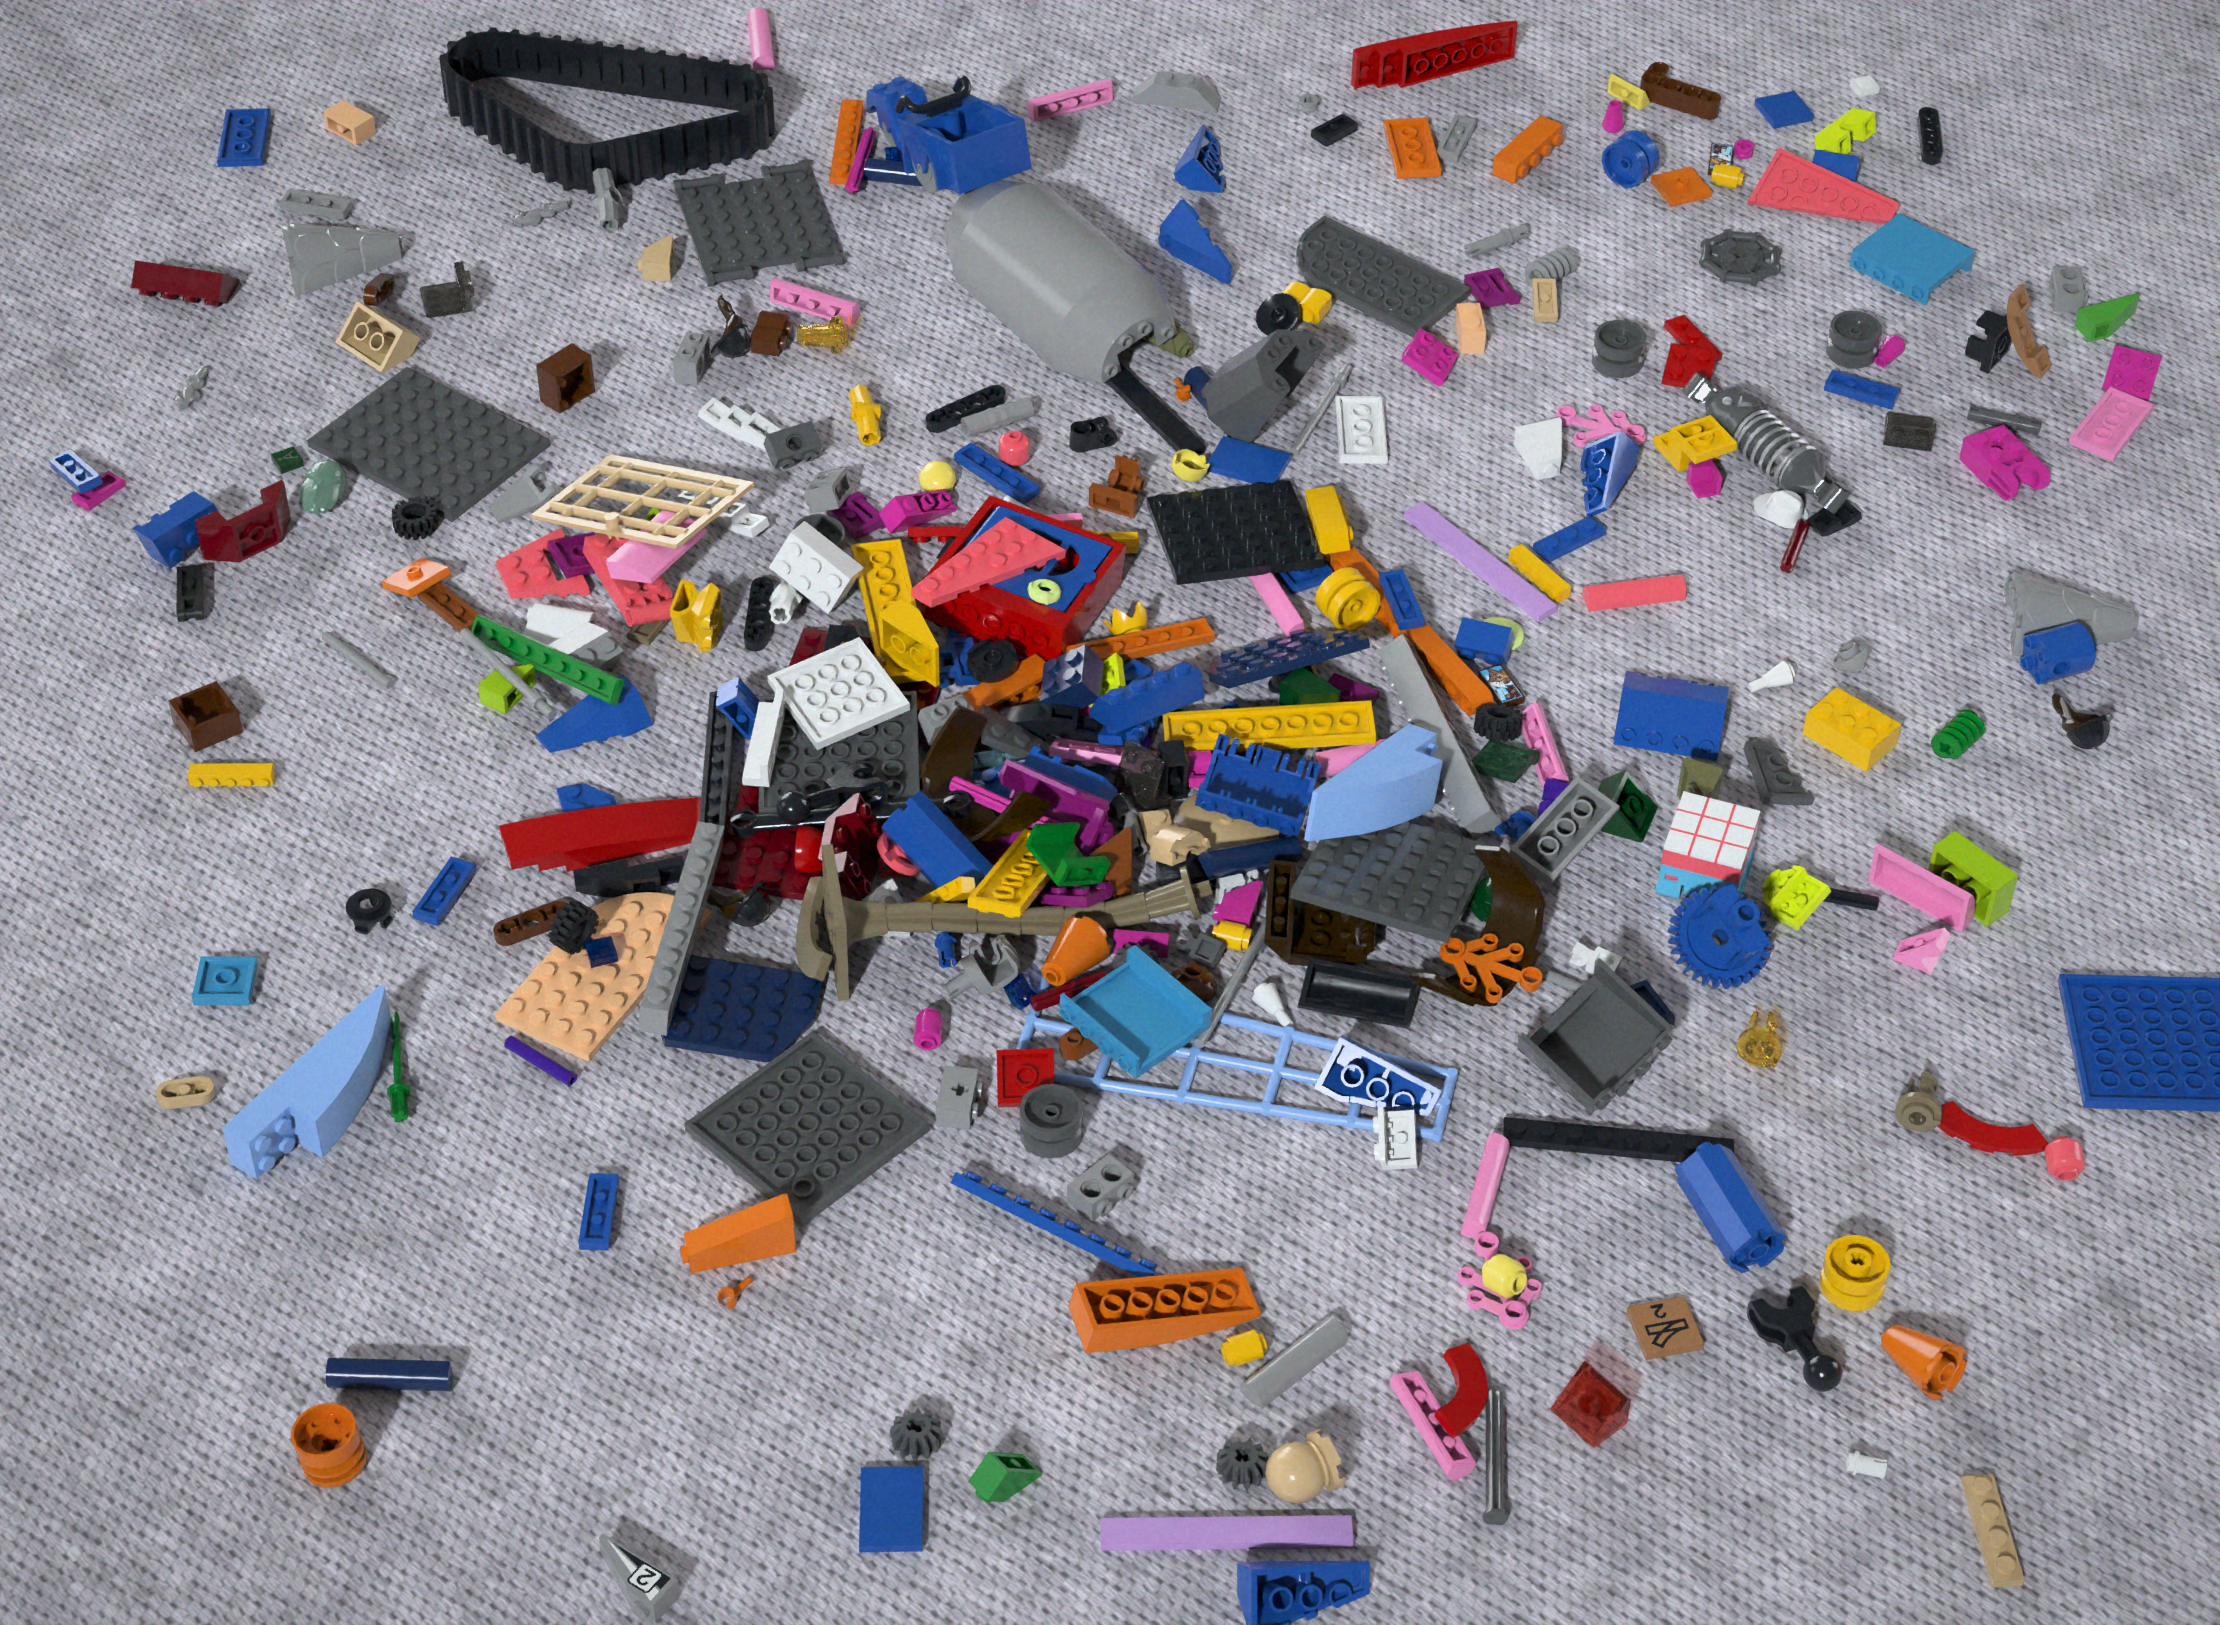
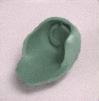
(322, 486)

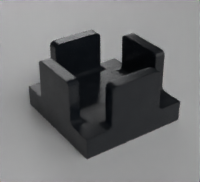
(1996, 345)

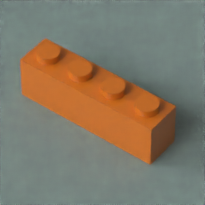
(1527, 149)
(1015, 690)

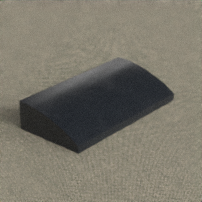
(1358, 993)

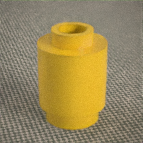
(1727, 176)
(1233, 934)
(1243, 1348)

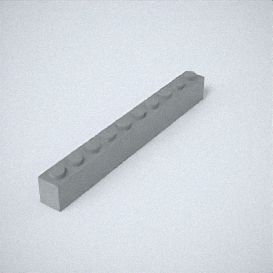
(1427, 711)
(681, 929)

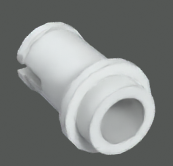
(1866, 1465)

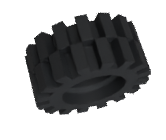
(415, 509)
(1498, 722)
(573, 927)

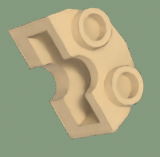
(1174, 843)

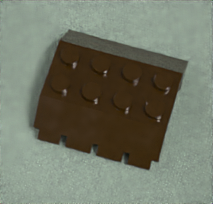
(1308, 931)

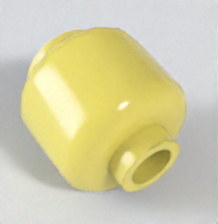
(1504, 1276)

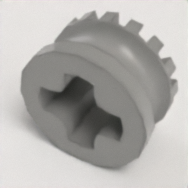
(1308, 103)

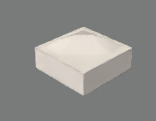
(1865, 86)

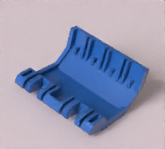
(1671, 716)
(1256, 789)

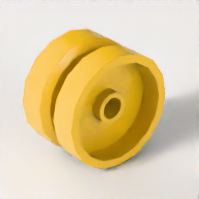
(1347, 599)
(1854, 1272)

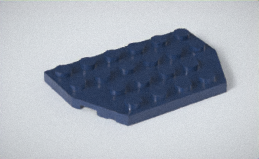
(1282, 655)
(741, 1009)

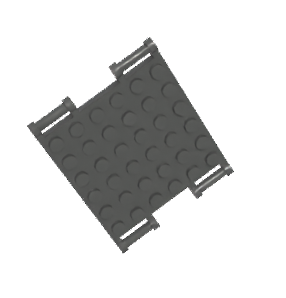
(756, 223)

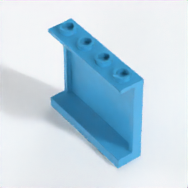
(1910, 257)
(1137, 1013)

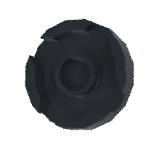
(992, 660)

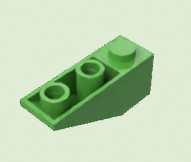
(2105, 318)

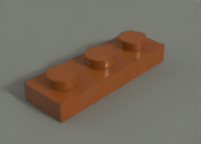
(448, 606)

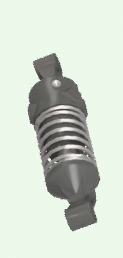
(1766, 442)

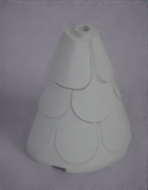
(336, 253)
(2044, 606)

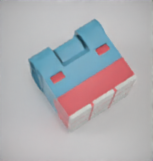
(1707, 846)

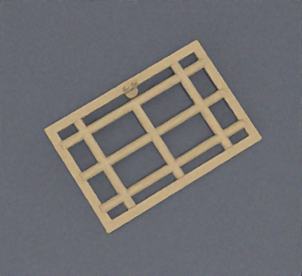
(659, 530)

